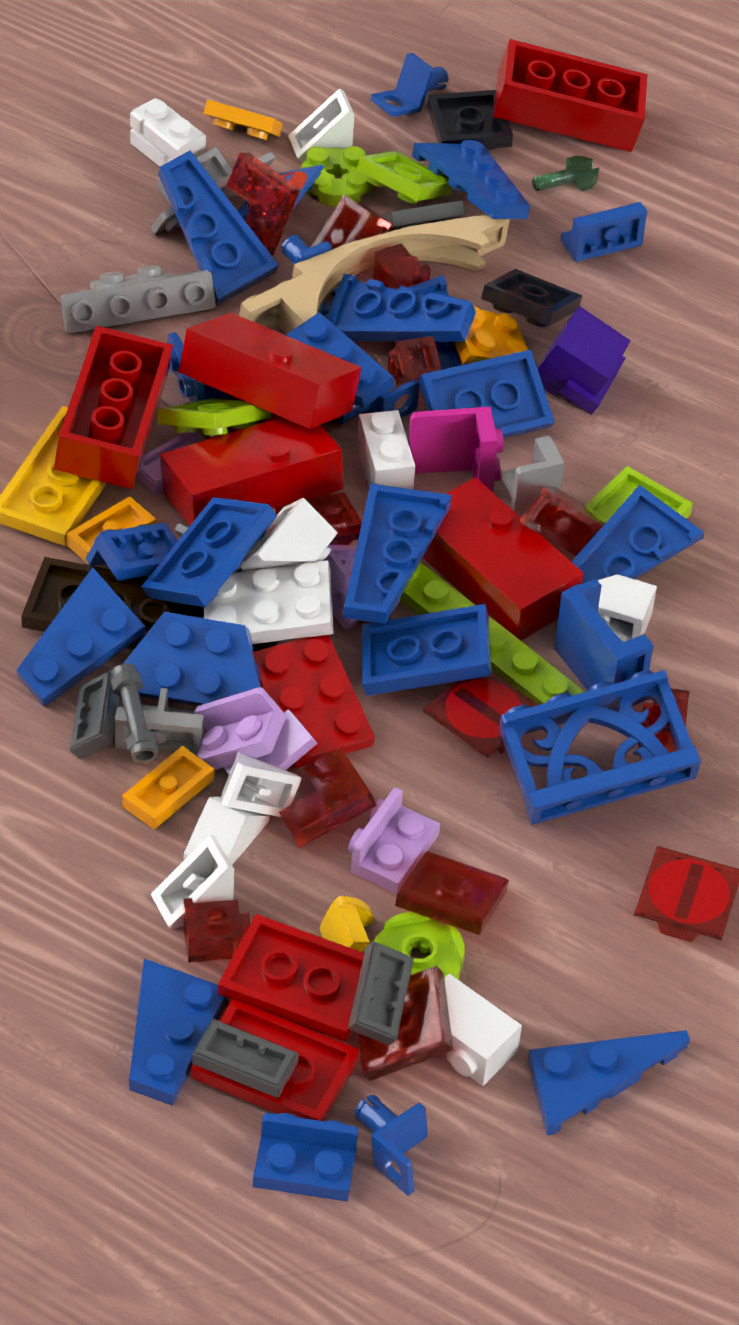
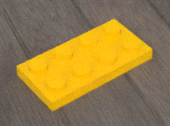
(46, 499)

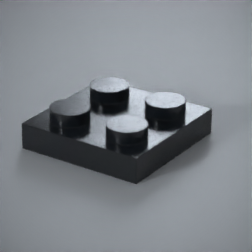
(468, 117)
(531, 297)

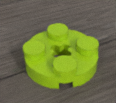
(340, 163)
(430, 936)

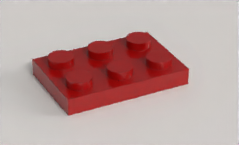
(316, 689)
(294, 976)
(317, 1078)

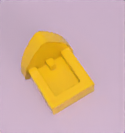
(346, 922)

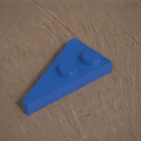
(584, 1074)

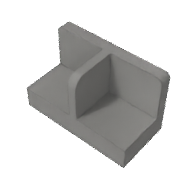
(529, 480)
(171, 725)

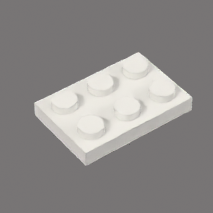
(277, 602)

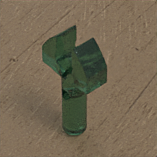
(577, 171)

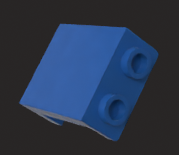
(591, 645)

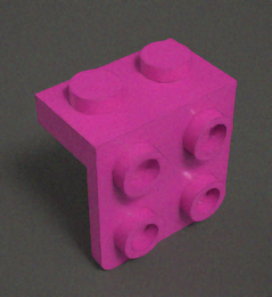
(457, 442)

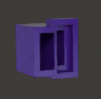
(583, 360)

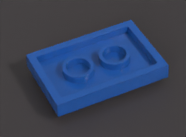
(504, 383)
(209, 551)
(426, 650)

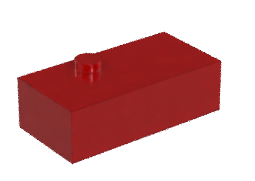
(570, 95)
(269, 370)
(113, 407)
(256, 464)
(500, 561)

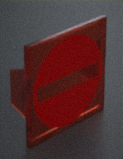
(474, 711)
(688, 895)

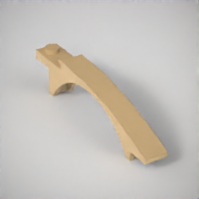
(314, 279)

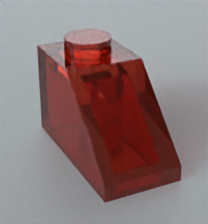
(351, 223)
(561, 520)

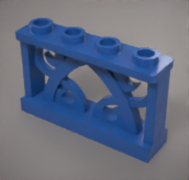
(596, 706)

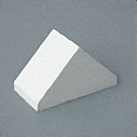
(326, 127)
(259, 787)
(230, 826)
(202, 876)

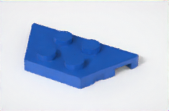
(195, 659)

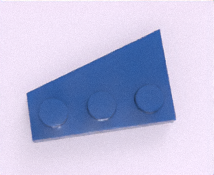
(327, 337)
(636, 539)
(79, 639)
(169, 1026)

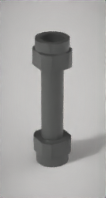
(141, 743)

